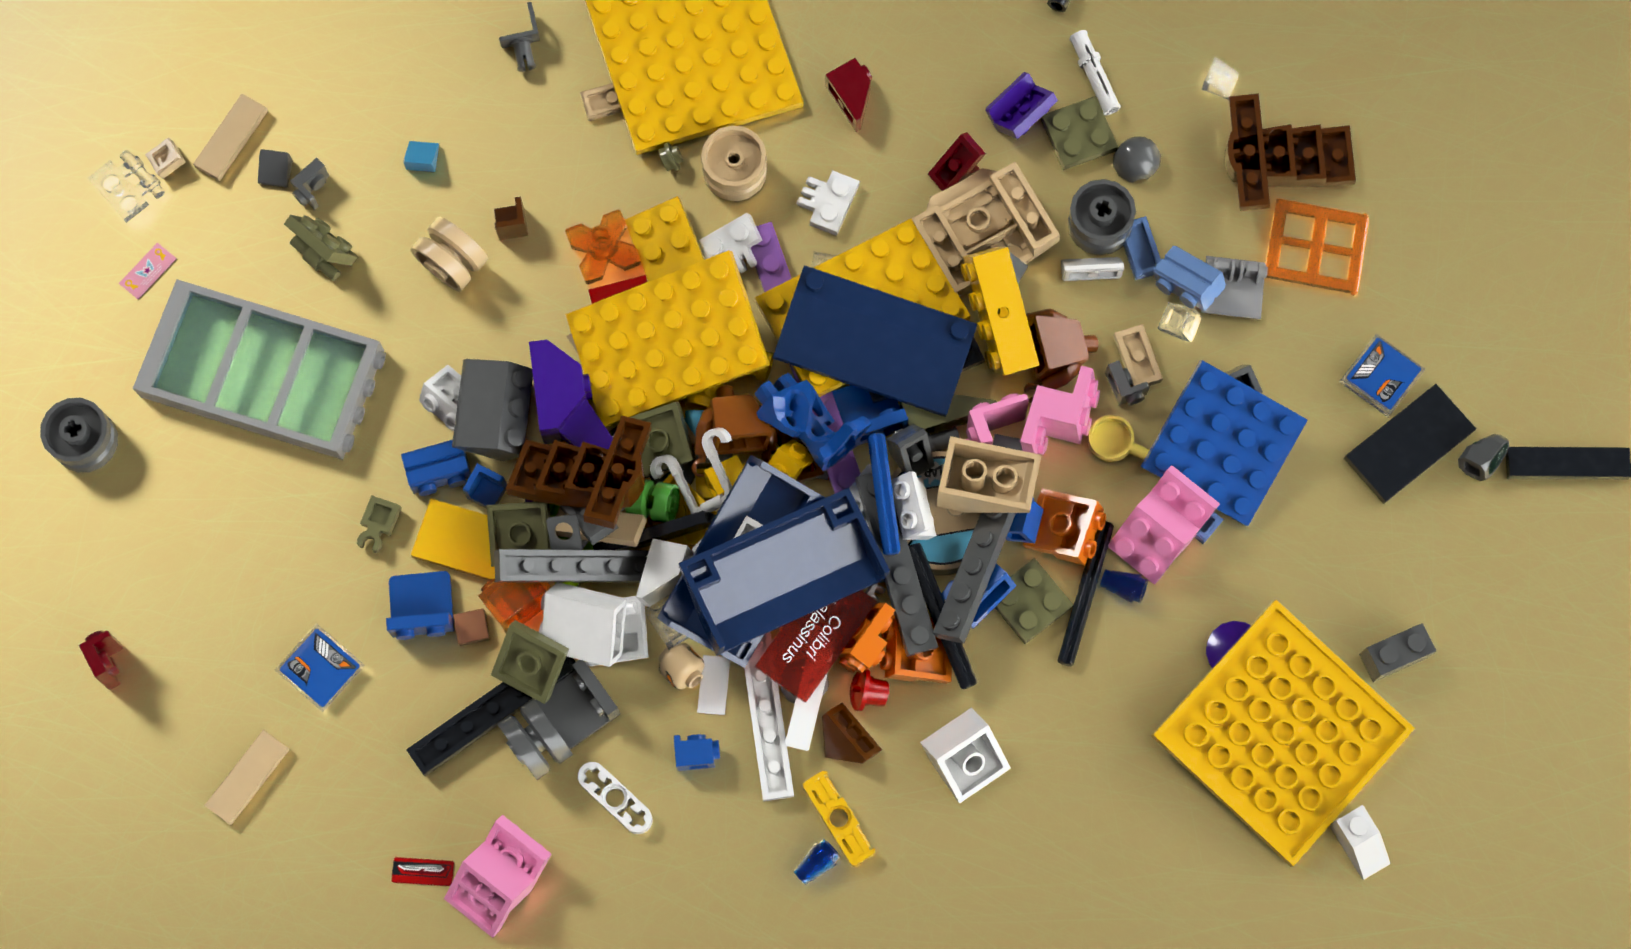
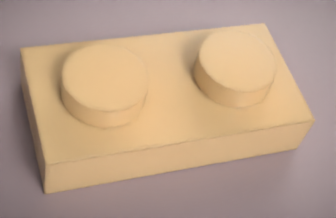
(1138, 355)

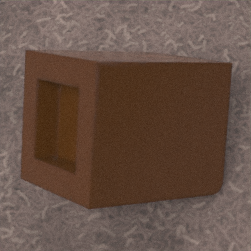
(511, 221)

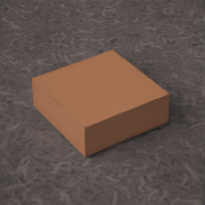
(471, 627)

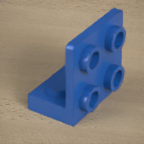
(884, 415)

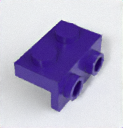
(1020, 106)

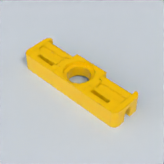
(826, 801)

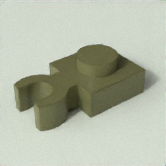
(378, 518)

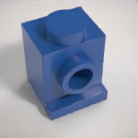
(695, 752)

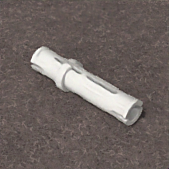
(1091, 63)

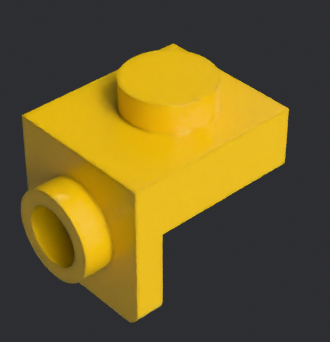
(791, 458)

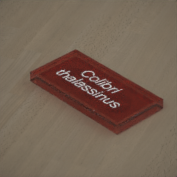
(810, 645)

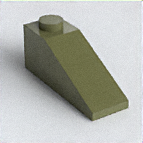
(935, 423)

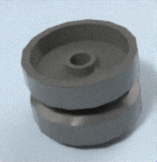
(1101, 217)
(79, 435)
(534, 739)

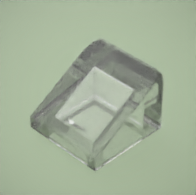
(1220, 79)
(1180, 321)

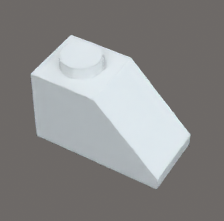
(661, 570)
(1361, 841)

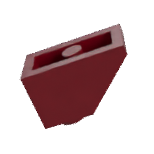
(850, 90)

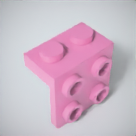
(989, 417)

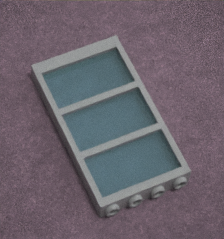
(260, 369)

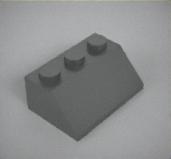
(492, 408)

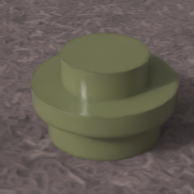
(670, 157)

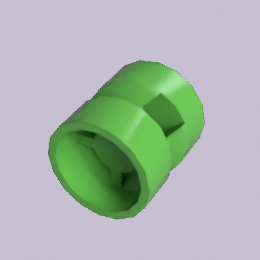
(657, 501)

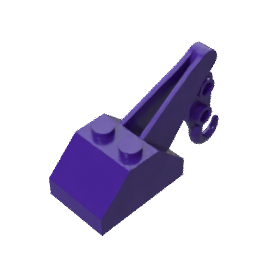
(563, 398)

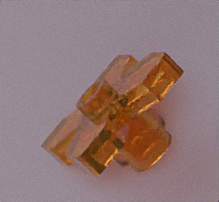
(602, 246)

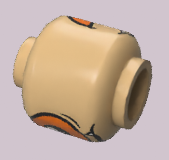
(681, 666)

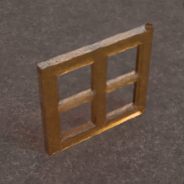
(1317, 246)

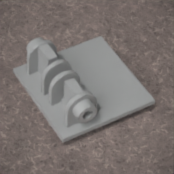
(1242, 290)

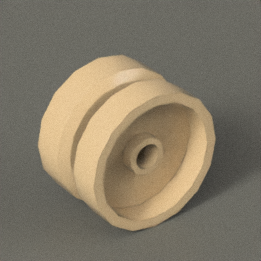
(734, 163)
(449, 254)

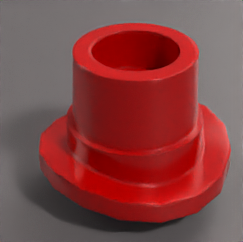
(868, 691)

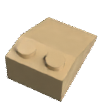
(987, 478)

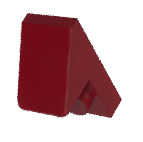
(957, 162)

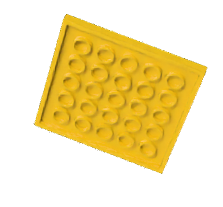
(692, 66)
(1283, 733)

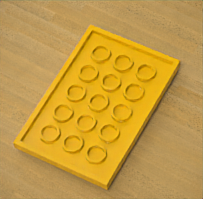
(889, 262)
(667, 339)

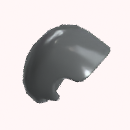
(1136, 159)

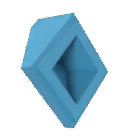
(421, 156)

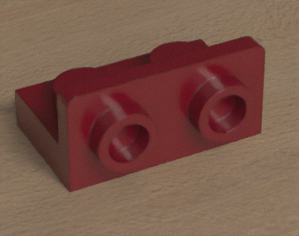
(97, 652)

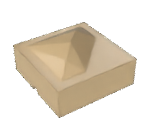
(165, 158)

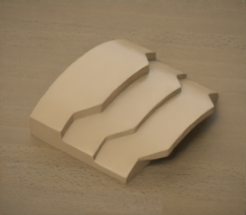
(984, 214)

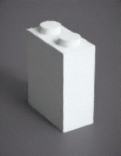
(584, 622)

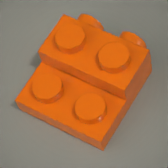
(1068, 526)
(865, 646)
(925, 666)

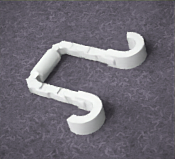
(676, 471)

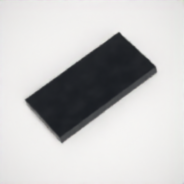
(1409, 443)

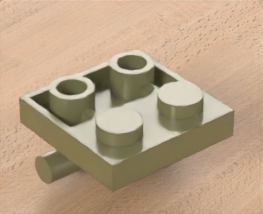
(319, 245)

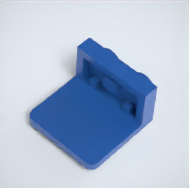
(420, 605)

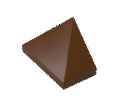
(846, 737)

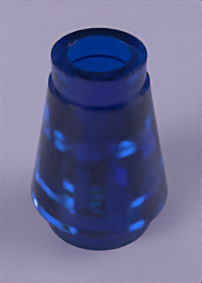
(1125, 585)
(817, 861)

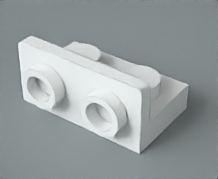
(441, 395)
(913, 507)

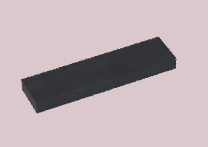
(1568, 463)
(666, 531)

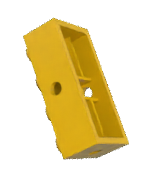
(1007, 332)

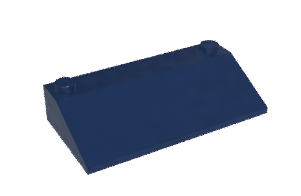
(874, 341)
(761, 495)
(783, 571)

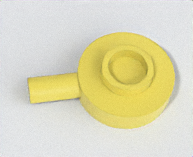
(1113, 440)

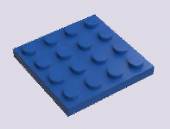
(1226, 440)

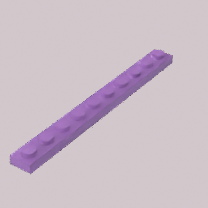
(772, 272)

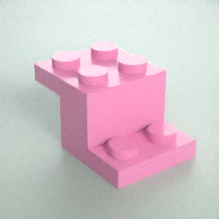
(1060, 413)
(1163, 524)
(497, 876)

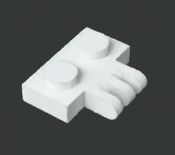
(829, 200)
(736, 237)

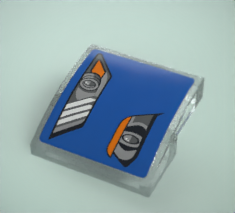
(1382, 375)
(319, 667)

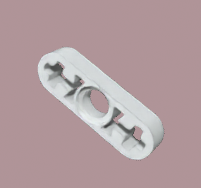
(592, 788)

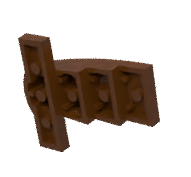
(1282, 155)
(586, 474)

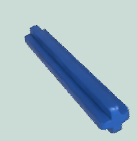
(884, 494)

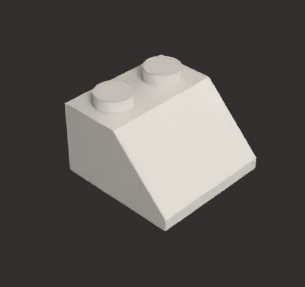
(965, 754)

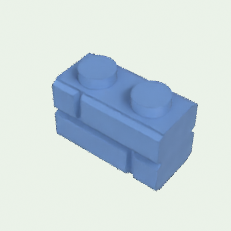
(1188, 278)

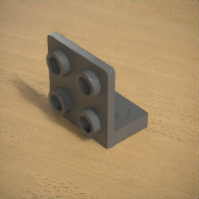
(579, 705)

